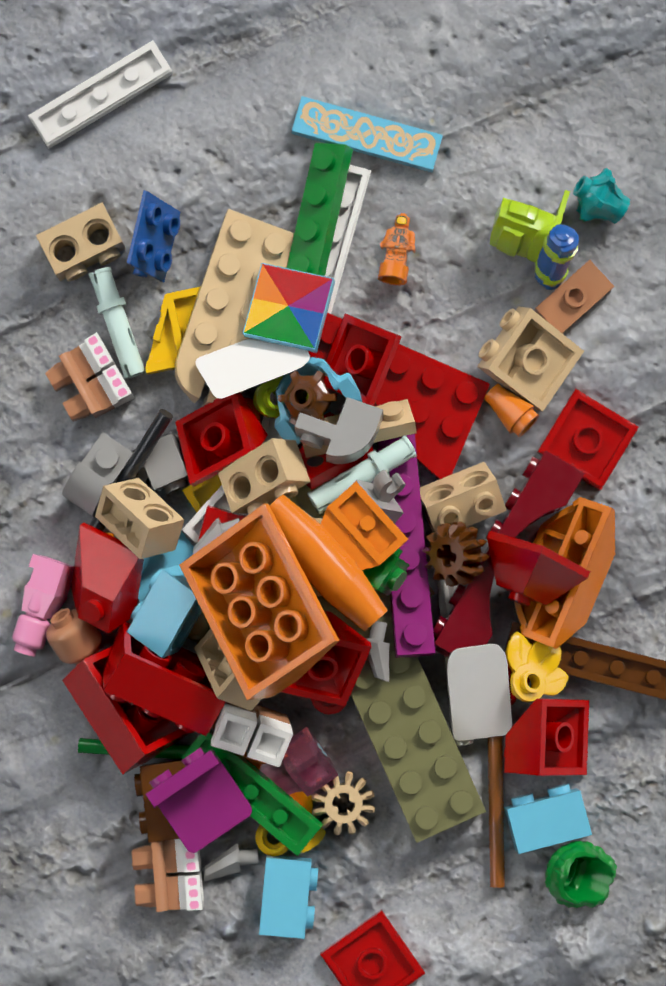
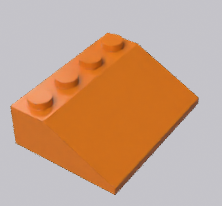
(259, 605)

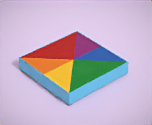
(289, 307)

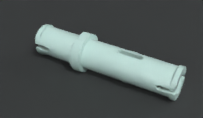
(117, 323)
(386, 460)

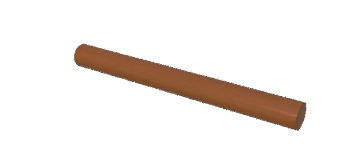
(496, 812)

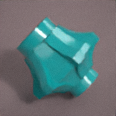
(600, 198)

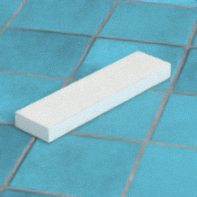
(100, 94)

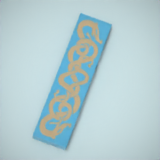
(367, 134)

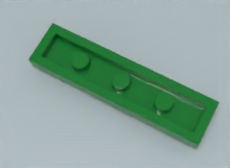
(320, 208)
(269, 803)

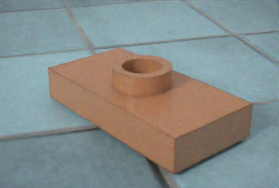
(574, 297)

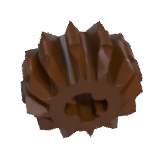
(457, 567)

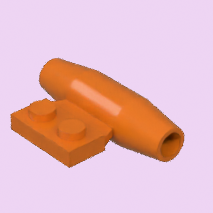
(335, 553)

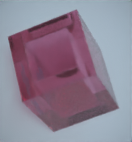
(308, 762)

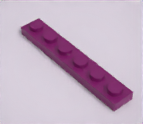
(411, 601)

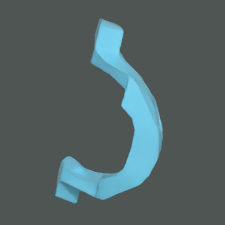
(344, 383)

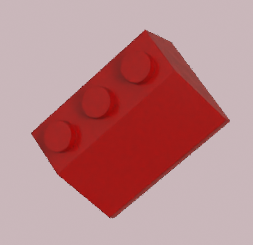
(162, 687)
(122, 727)

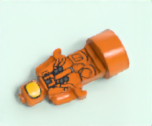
(398, 243)

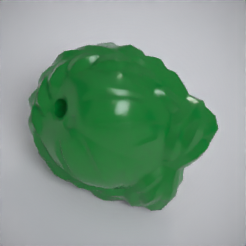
(580, 875)

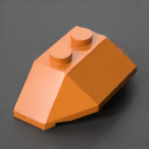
(586, 537)

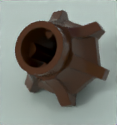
(297, 391)

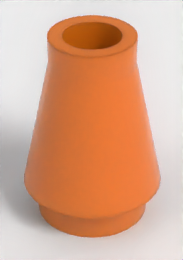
(512, 410)

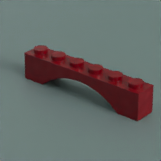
(545, 492)

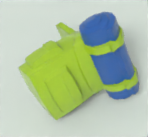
(538, 237)

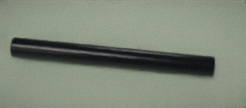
(142, 452)

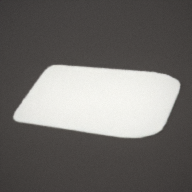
(248, 365)
(479, 692)

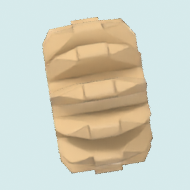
(354, 796)

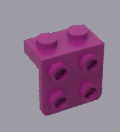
(199, 800)

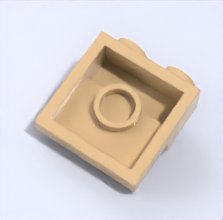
(529, 356)

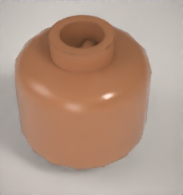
(72, 637)

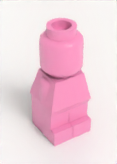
(41, 600)

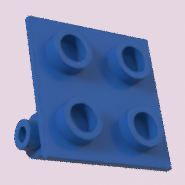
(153, 237)

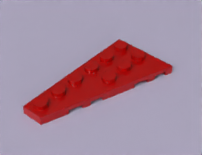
(439, 396)

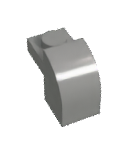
(346, 440)
(98, 468)

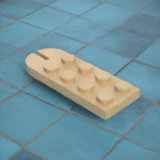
(227, 293)

